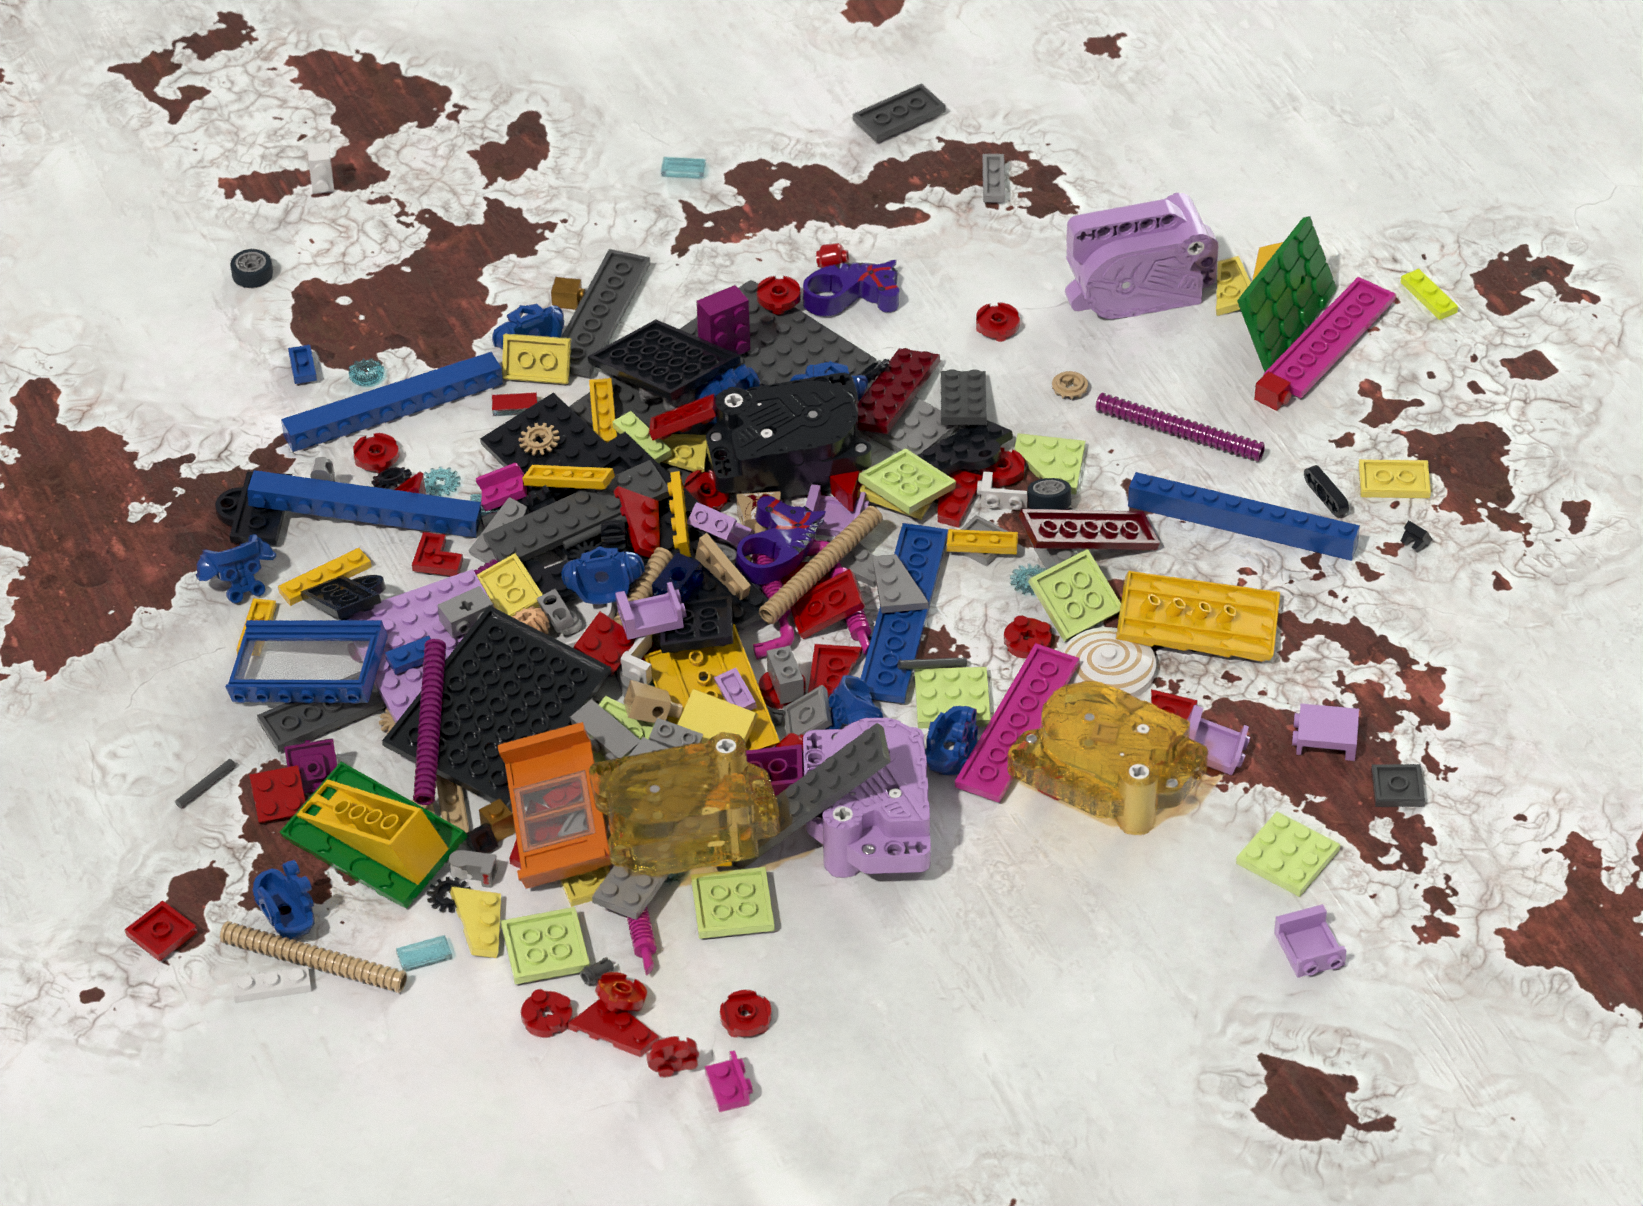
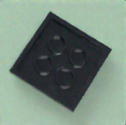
(705, 625)

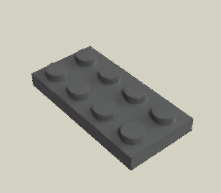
(899, 112)
(963, 397)

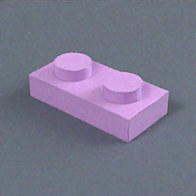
(735, 690)

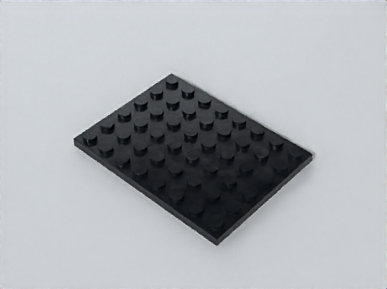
(497, 689)

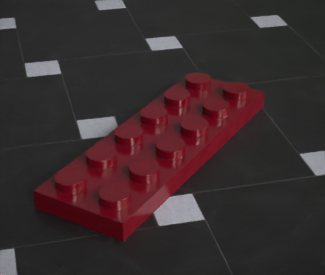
(895, 389)
(1089, 529)

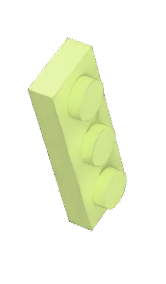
(640, 433)

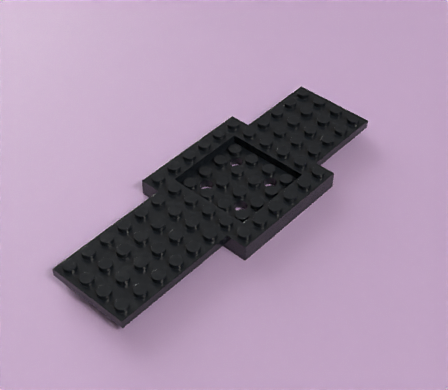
(585, 448)

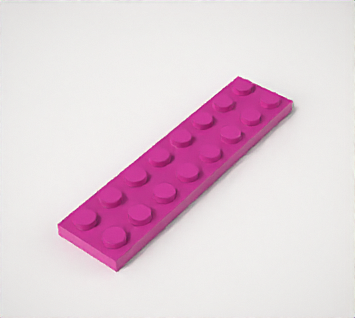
(1331, 335)
(1018, 712)

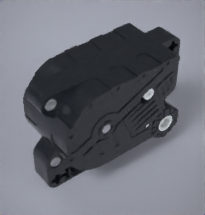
(786, 436)

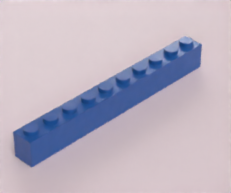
(391, 401)
(364, 504)
(1243, 516)

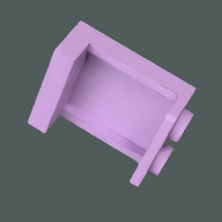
(836, 515)
(718, 525)
(651, 614)
(1326, 728)
(1222, 743)
(1309, 941)

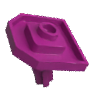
(314, 761)

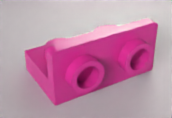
(500, 485)
(728, 1083)

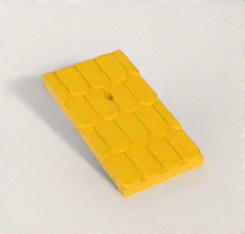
(1198, 616)
(682, 672)

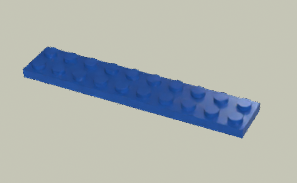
(900, 633)

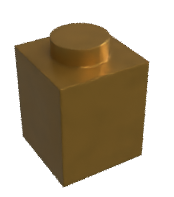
(567, 293)
(499, 818)

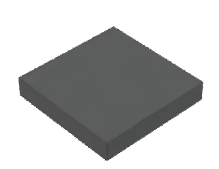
(1397, 785)

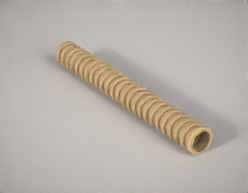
(820, 565)
(643, 586)
(313, 956)

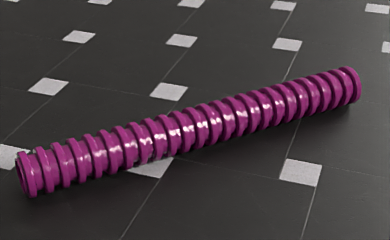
(1180, 426)
(429, 722)

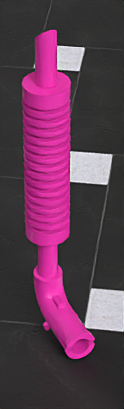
(857, 622)
(786, 632)
(643, 939)

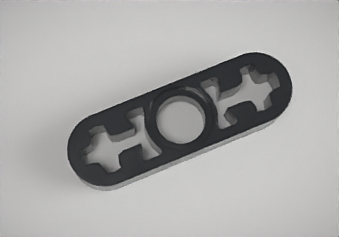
(1326, 490)

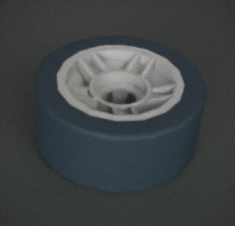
(251, 268)
(1049, 494)

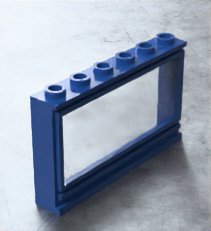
(307, 661)

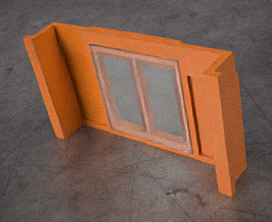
(554, 805)

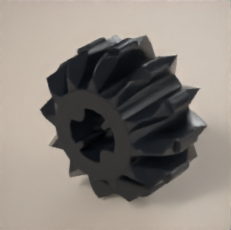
(614, 535)

